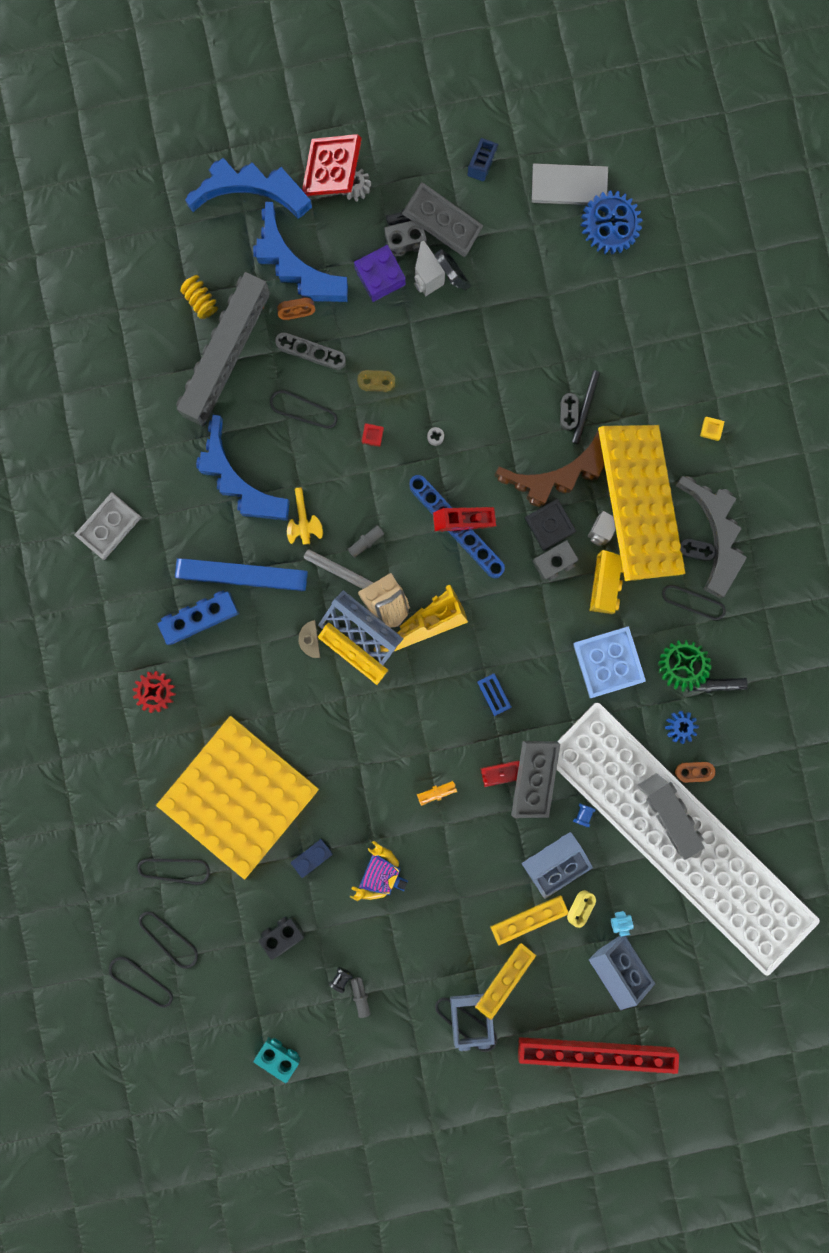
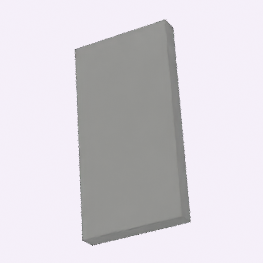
(568, 183)

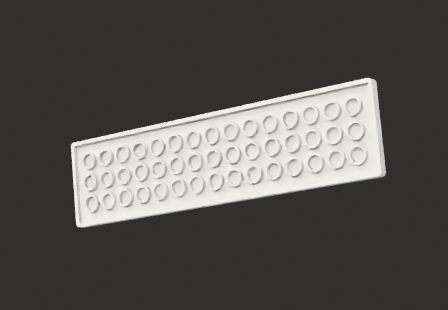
(722, 879)

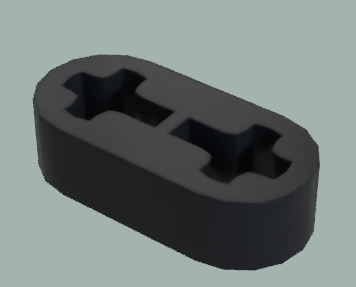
(697, 545)

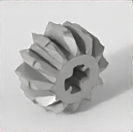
(360, 188)

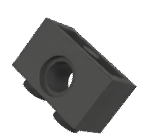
(564, 553)

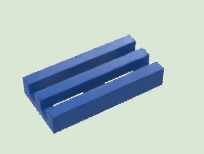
(501, 709)

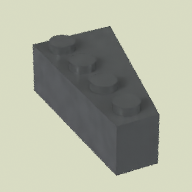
(672, 815)

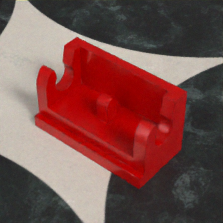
(500, 773)

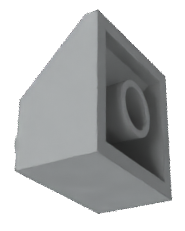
(428, 272)

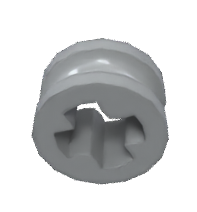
(438, 431)

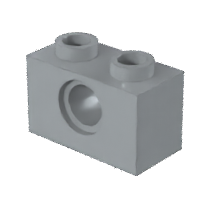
(602, 529)

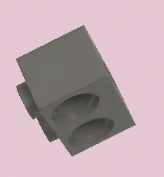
(403, 232)

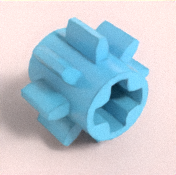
(622, 923)

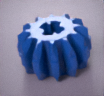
(688, 728)

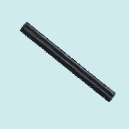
(586, 406)

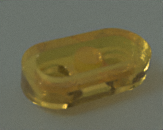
(376, 379)

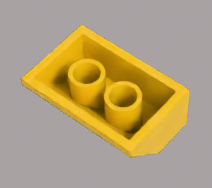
(606, 583)

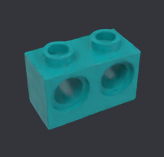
(273, 1064)

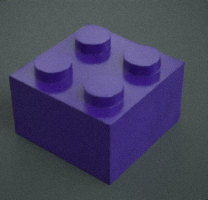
(380, 273)

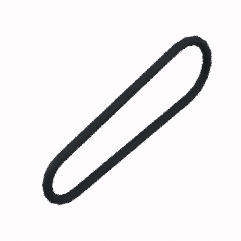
(298, 418)
(174, 860)
(172, 930)
(134, 990)
(469, 1014)

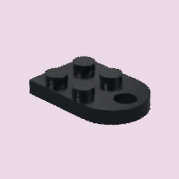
(452, 270)

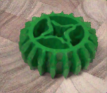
(672, 674)

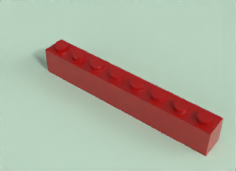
(598, 1055)

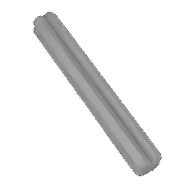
(337, 569)

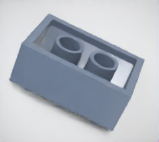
(557, 865)
(622, 972)

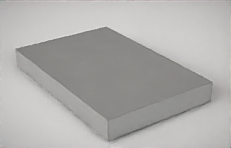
(107, 526)

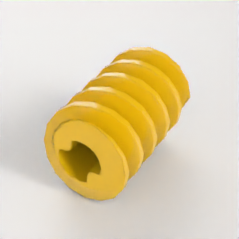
(197, 297)

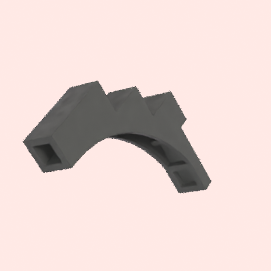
(716, 507)

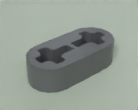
(573, 412)

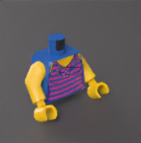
(380, 875)

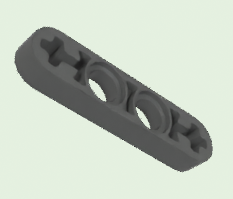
(311, 349)

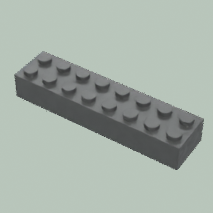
(223, 349)

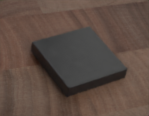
(550, 524)

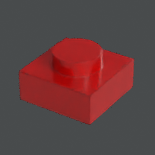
(372, 435)

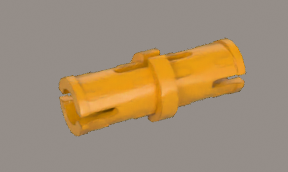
(436, 793)

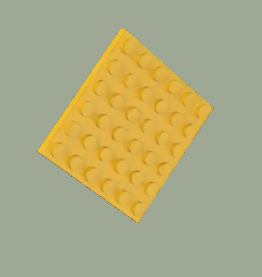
(237, 797)

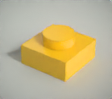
(712, 428)

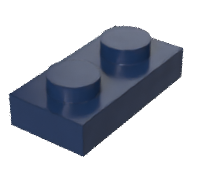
(311, 858)

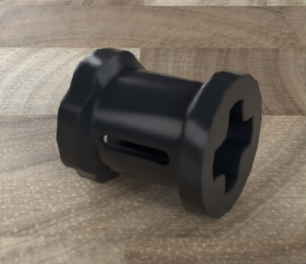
(340, 979)

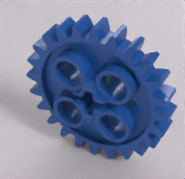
(609, 205)

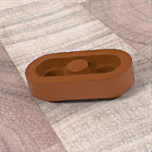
(296, 308)
(694, 772)

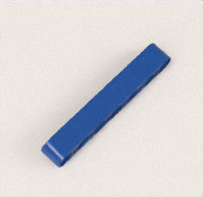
(459, 536)
(241, 574)

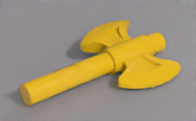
(304, 528)

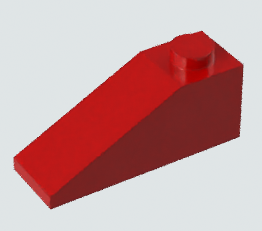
(464, 518)

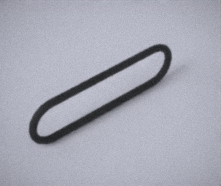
(695, 594)

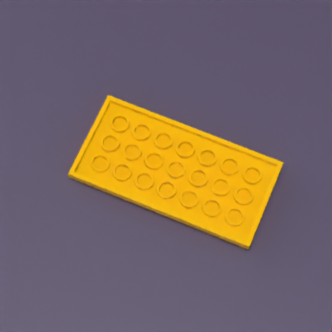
(641, 501)

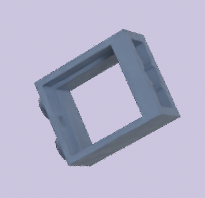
(466, 1044)

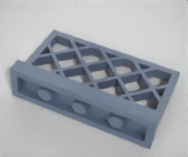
(366, 622)

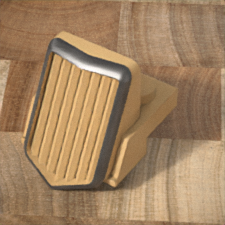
(386, 601)

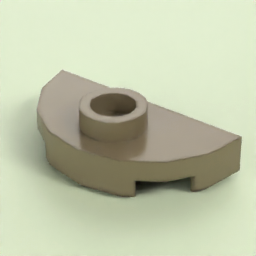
(309, 640)

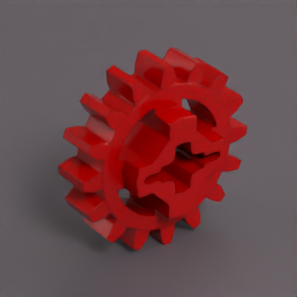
(148, 684)

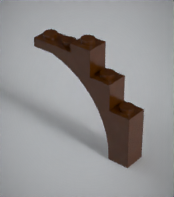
(539, 486)

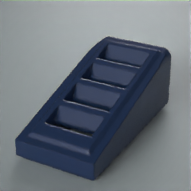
(479, 170)

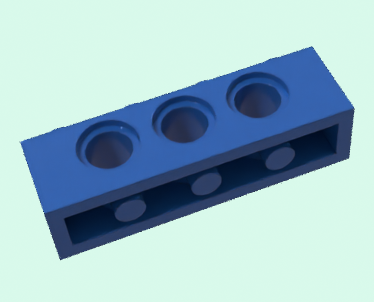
(173, 635)

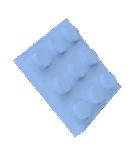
(609, 662)

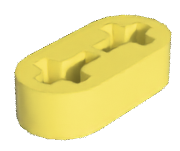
(581, 908)

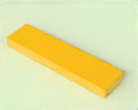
(352, 653)
(529, 920)
(505, 981)

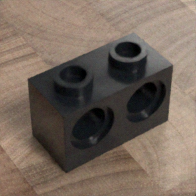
(284, 941)

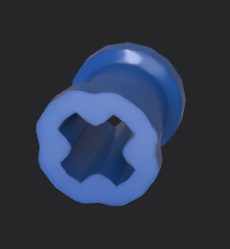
(584, 815)

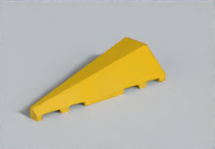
(438, 617)

